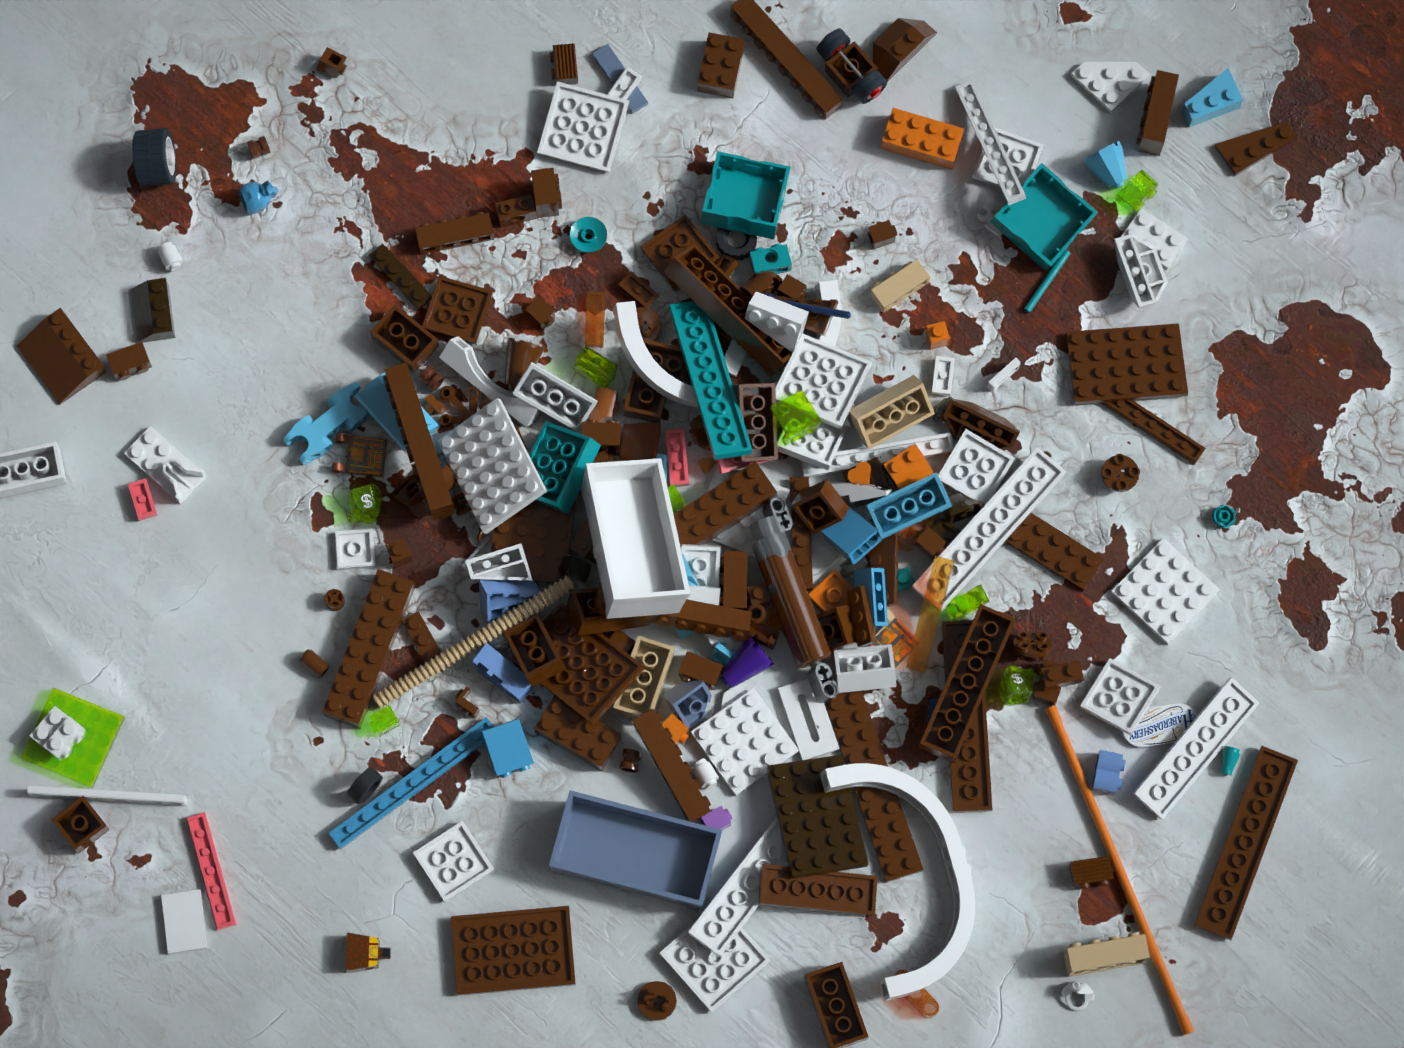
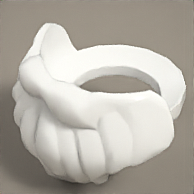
(1081, 988)

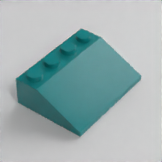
(561, 463)

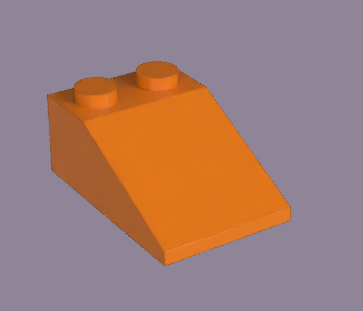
(907, 467)

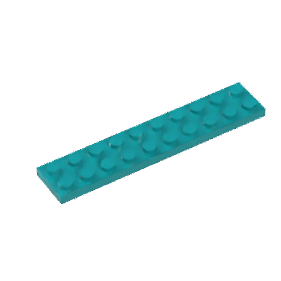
(710, 381)

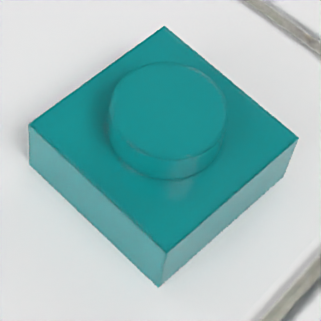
(905, 579)

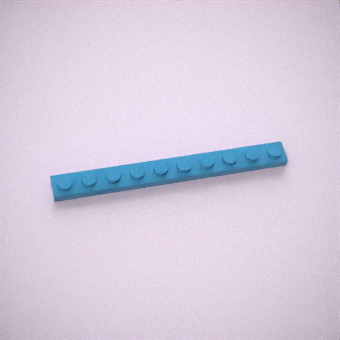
(410, 785)

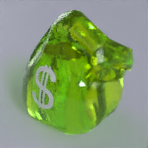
(364, 503)
(1016, 685)

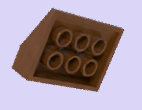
(61, 356)

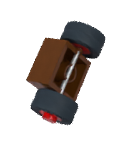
(850, 67)

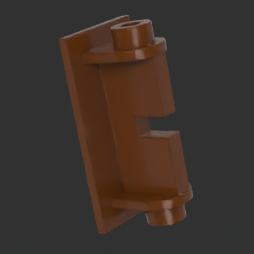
(763, 635)

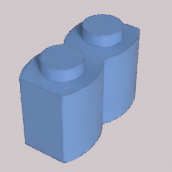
(1107, 772)

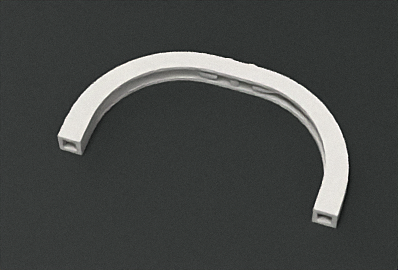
(657, 378)
(953, 855)

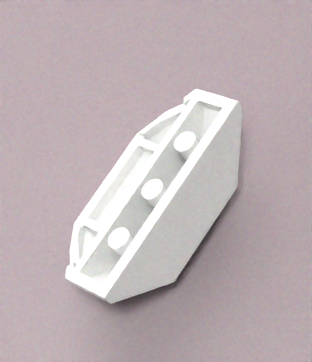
(1140, 270)

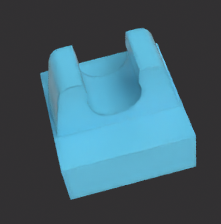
(721, 654)

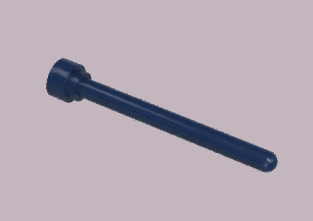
(817, 309)

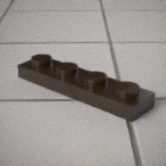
(400, 276)

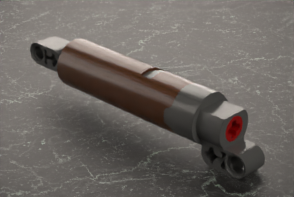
(791, 597)

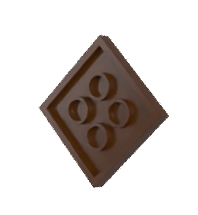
(673, 241)
(457, 309)

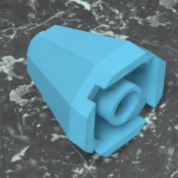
(1108, 165)

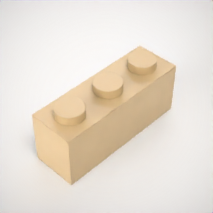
(899, 285)

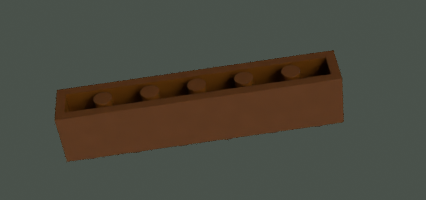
(670, 765)

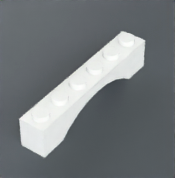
(462, 359)

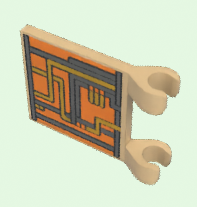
(896, 635)

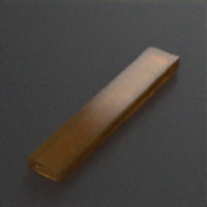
(930, 614)

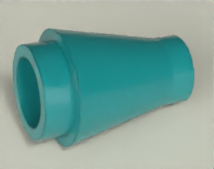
(1229, 758)

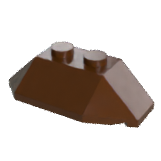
(900, 44)
(981, 422)

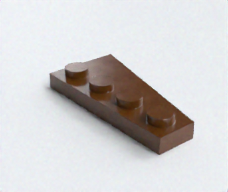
(1251, 148)
(815, 322)
(885, 556)

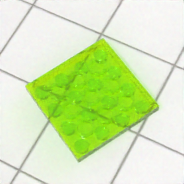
(91, 752)

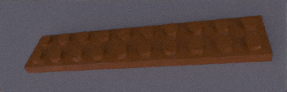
(972, 766)
(879, 807)
(1246, 843)

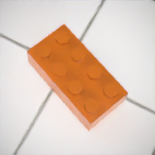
(922, 138)

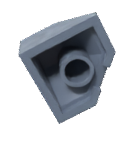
(689, 702)

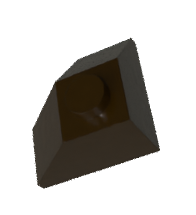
(961, 508)

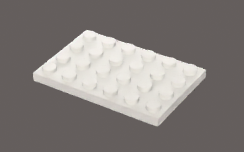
(492, 466)

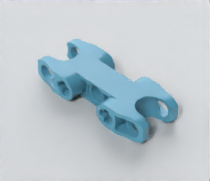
(318, 432)

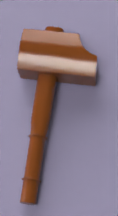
(606, 405)

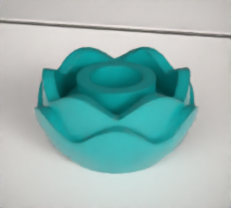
(1228, 512)

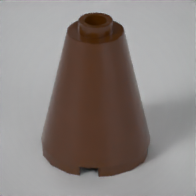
(518, 357)

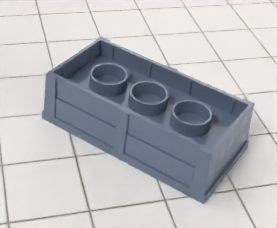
(635, 850)

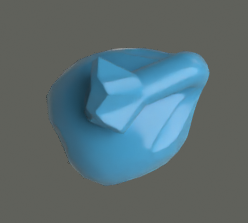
(256, 196)

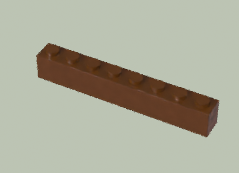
(787, 57)
(695, 617)

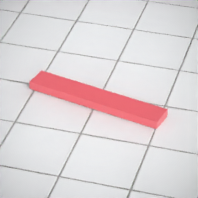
(211, 871)

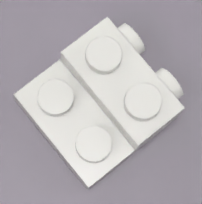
(58, 733)

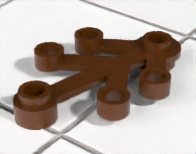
(459, 406)

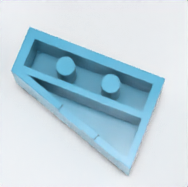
(1213, 100)

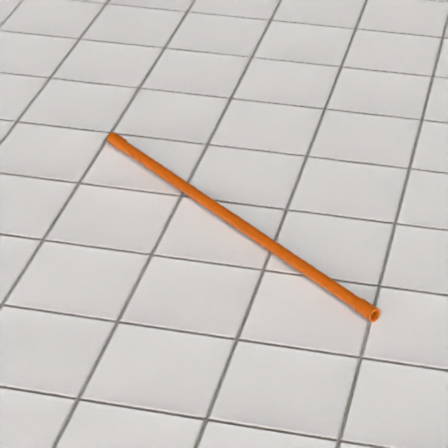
(1182, 1018)

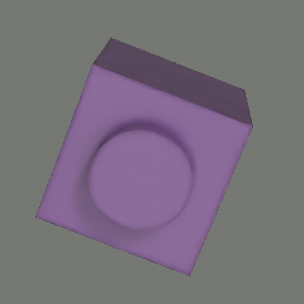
(717, 818)

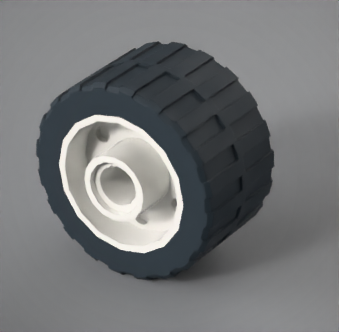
(154, 157)

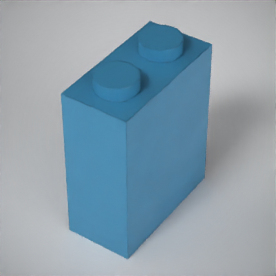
(852, 536)
(507, 748)

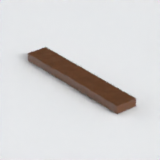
(1158, 429)

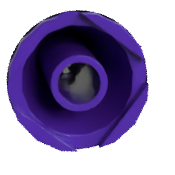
(746, 663)

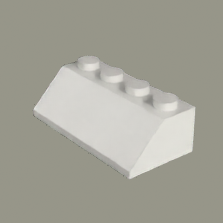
(554, 397)

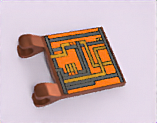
(364, 455)

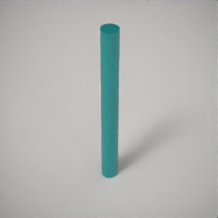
(1046, 282)

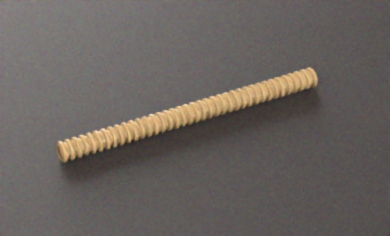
(474, 641)

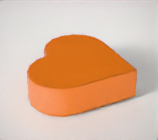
(861, 473)

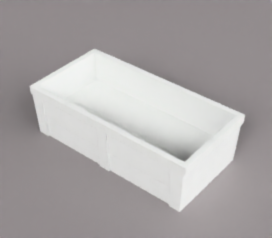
(634, 538)

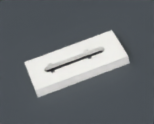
(807, 747)

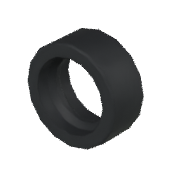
(365, 785)

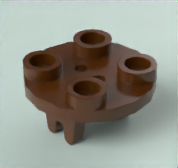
(654, 324)
(1126, 479)
(1032, 644)
(648, 996)

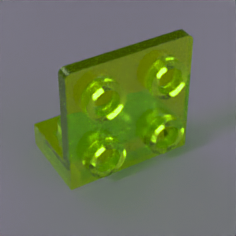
(796, 417)

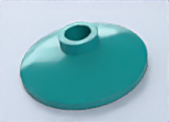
(588, 226)

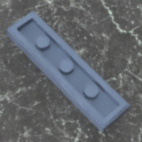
(613, 69)

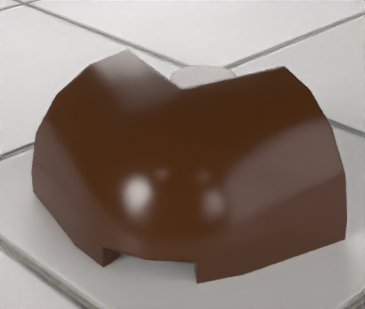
(762, 282)

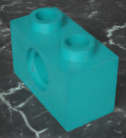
(778, 252)

